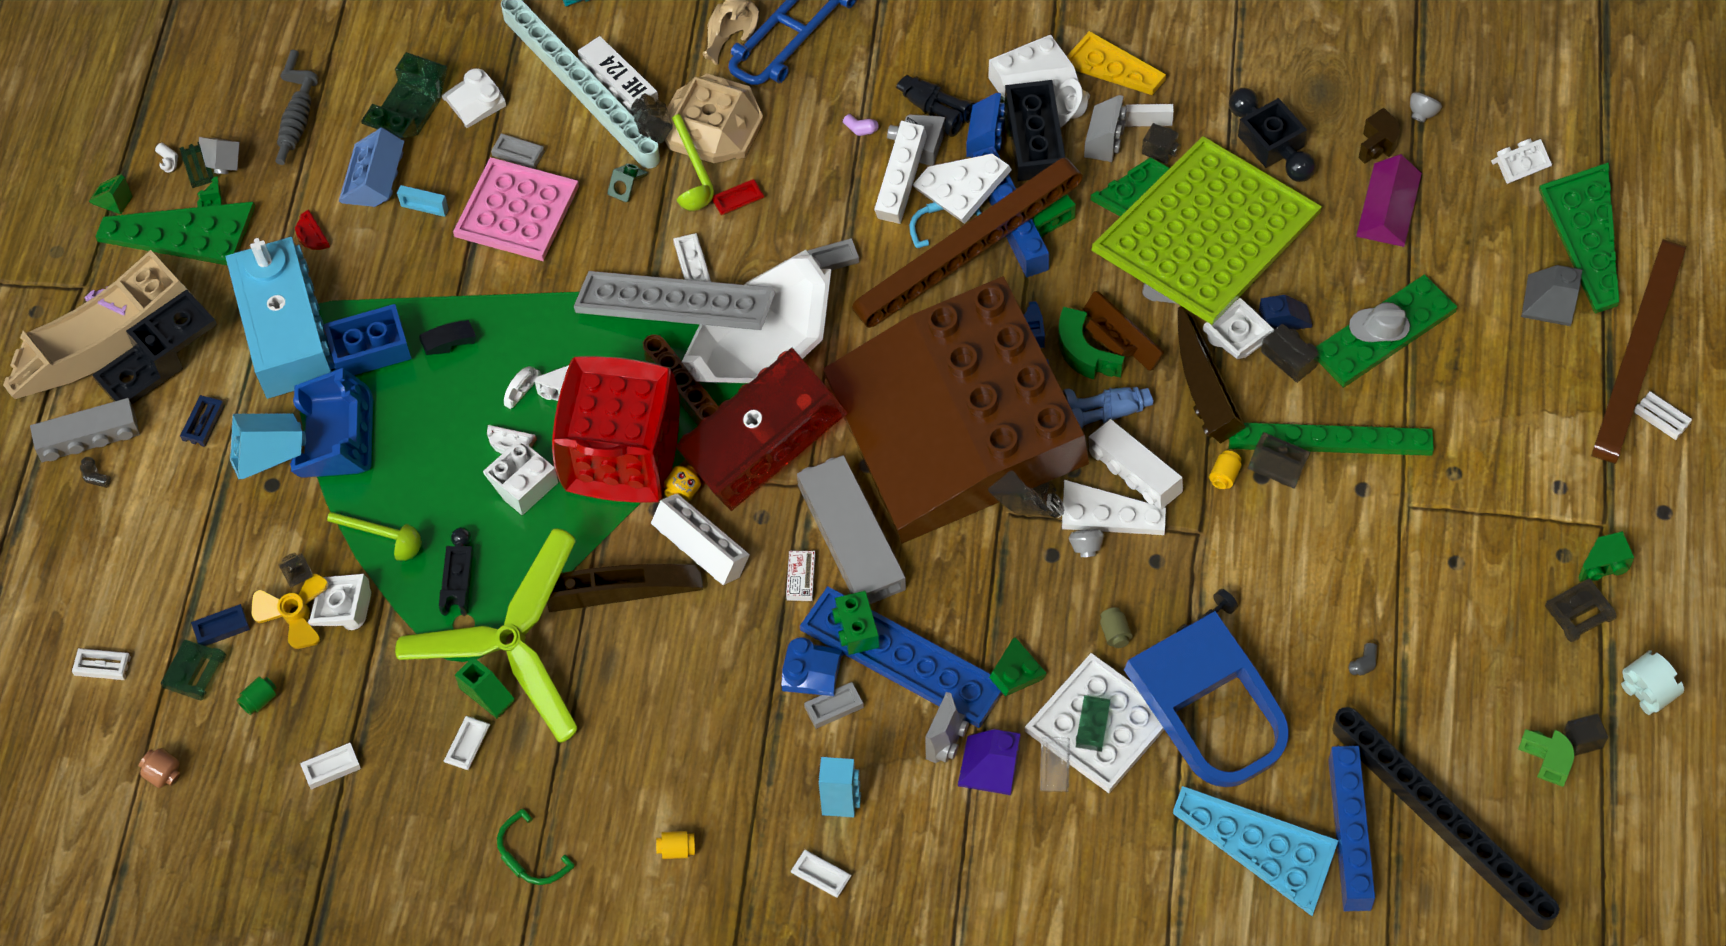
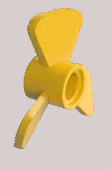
(267, 608)

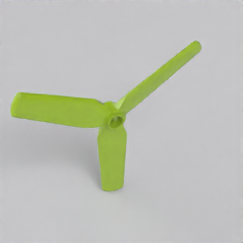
(521, 616)

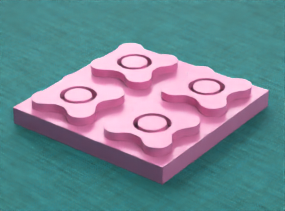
(516, 209)

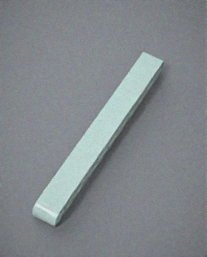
(580, 81)

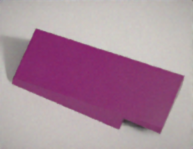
(1389, 201)

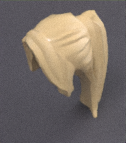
(728, 19)

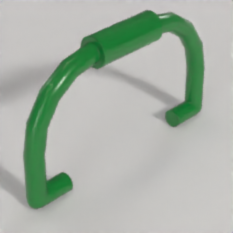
(515, 866)

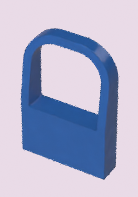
(1190, 668)

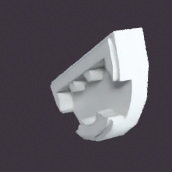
(520, 385)
(504, 438)

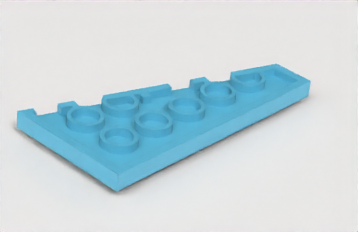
(1274, 850)

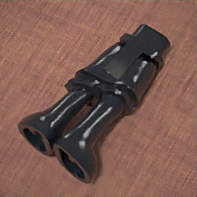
(928, 99)

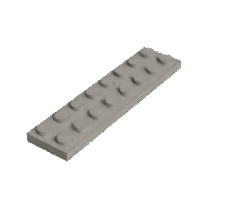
(674, 300)

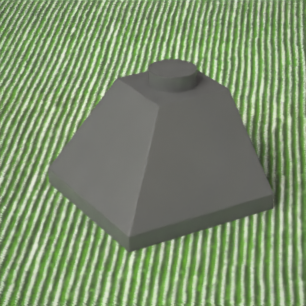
(1552, 295)

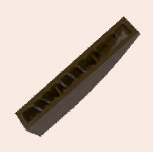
(1205, 382)

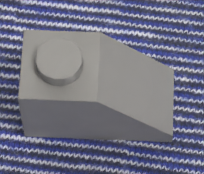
(219, 154)

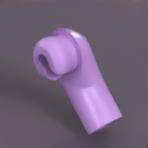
(860, 127)

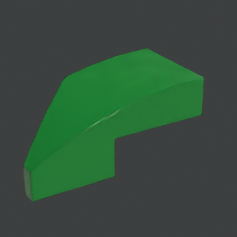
(211, 195)

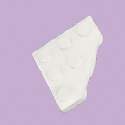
(962, 184)

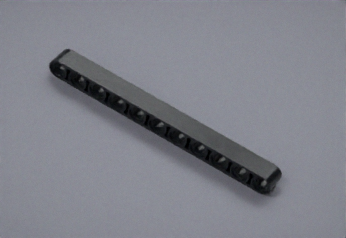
(1446, 829)

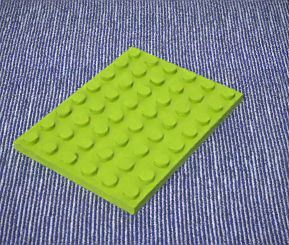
(1206, 229)

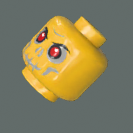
(683, 482)

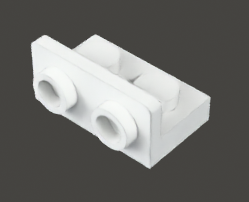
(1522, 161)

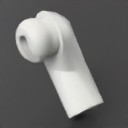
(169, 157)

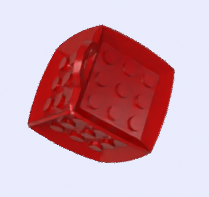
(616, 429)

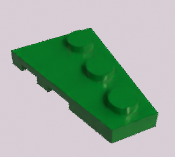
(1126, 191)

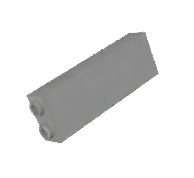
(851, 530)

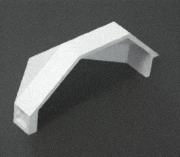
(792, 321)

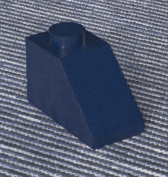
(1285, 311)

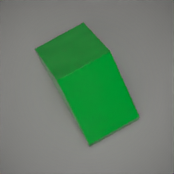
(112, 194)

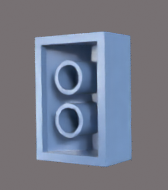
(372, 169)

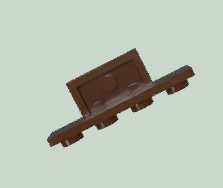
(1119, 333)

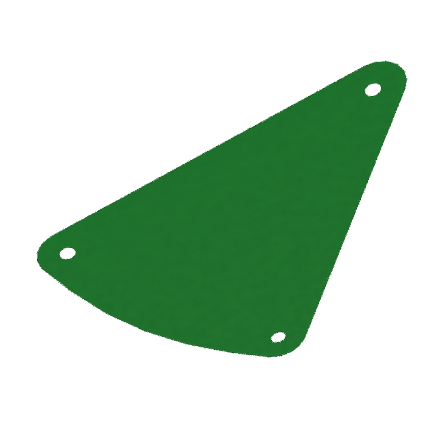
(436, 445)

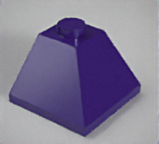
(990, 761)

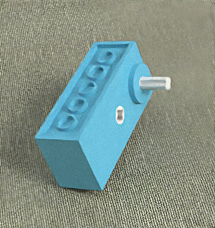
(279, 315)

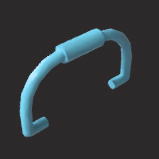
(930, 208)

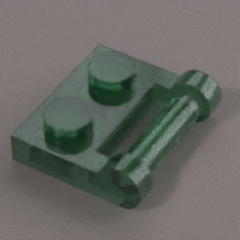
(187, 666)

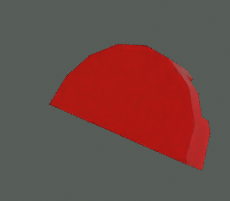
(309, 232)

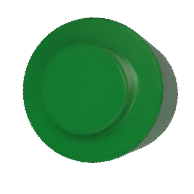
(257, 695)

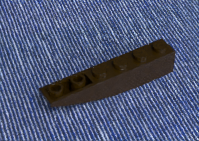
(622, 584)

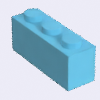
(839, 787)

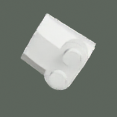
(475, 97)
(1238, 330)
(342, 603)

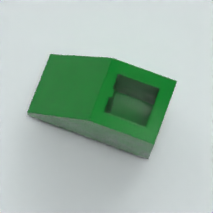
(1607, 557)
(484, 687)

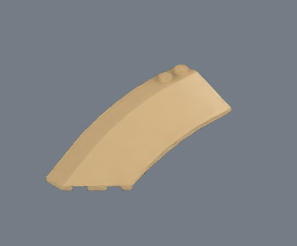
(91, 333)

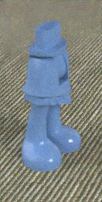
(1115, 404)

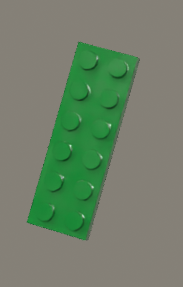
(1350, 358)

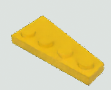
(1108, 62)

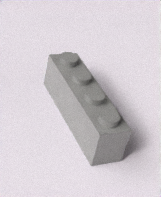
(84, 430)

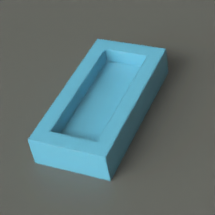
(422, 200)

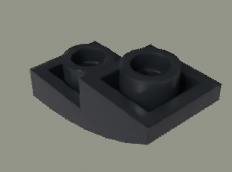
(443, 337)

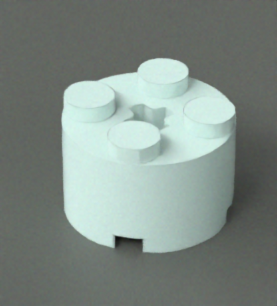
(1652, 682)

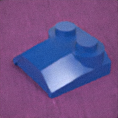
(810, 668)

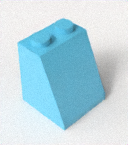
(264, 441)

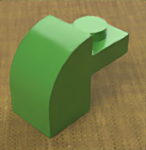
(1555, 751)

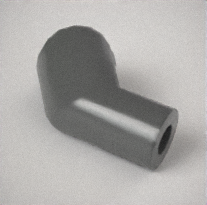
(1366, 663)

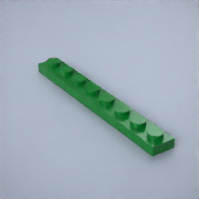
(1340, 438)

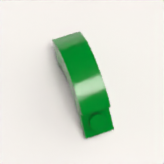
(1079, 353)

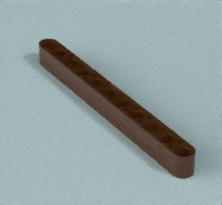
(967, 242)
(1638, 352)

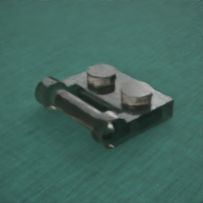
(1577, 602)

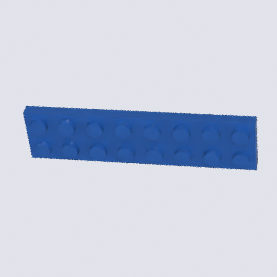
(911, 662)

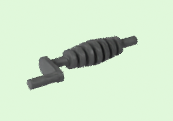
(297, 112)

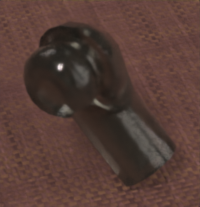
(91, 475)

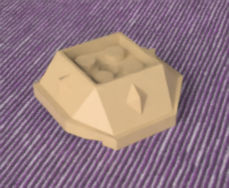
(718, 116)

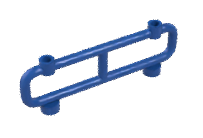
(776, 69)

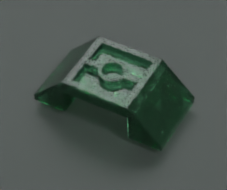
(411, 99)

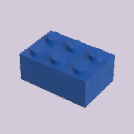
(367, 340)

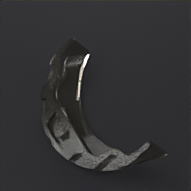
(1027, 501)

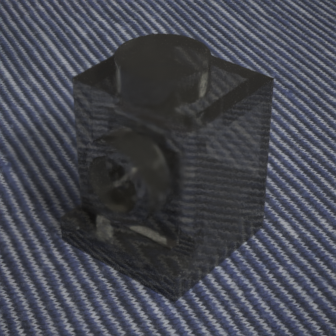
(295, 569)

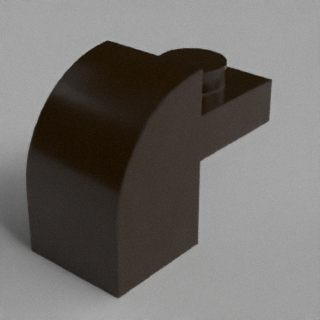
(1382, 136)

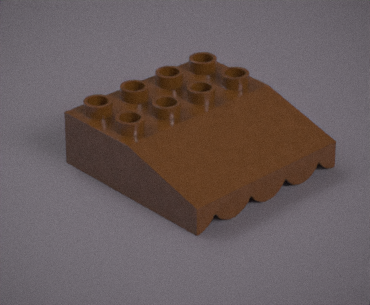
(954, 407)

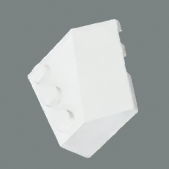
(1031, 63)

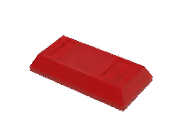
(737, 197)

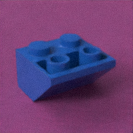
(986, 125)

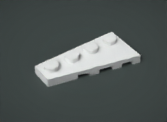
(1109, 512)

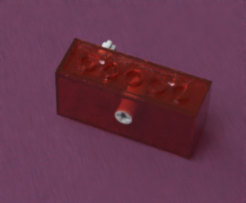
(761, 429)

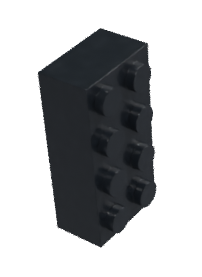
(1033, 127)

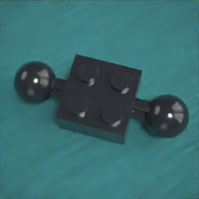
(1272, 133)

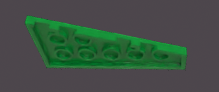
(1584, 222)
(189, 233)

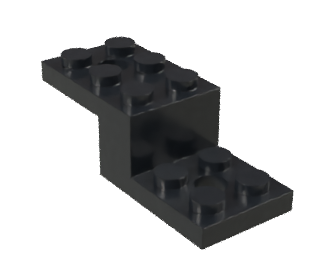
(155, 348)

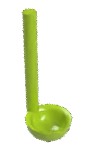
(702, 195)
(407, 539)

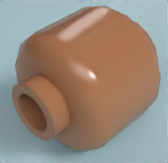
(159, 768)

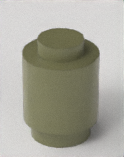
(1115, 627)

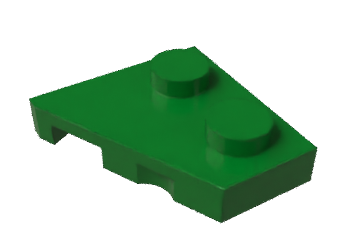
(1016, 669)

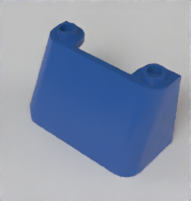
(337, 425)

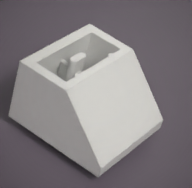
(521, 476)

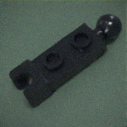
(456, 573)

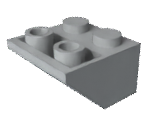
(1105, 129)

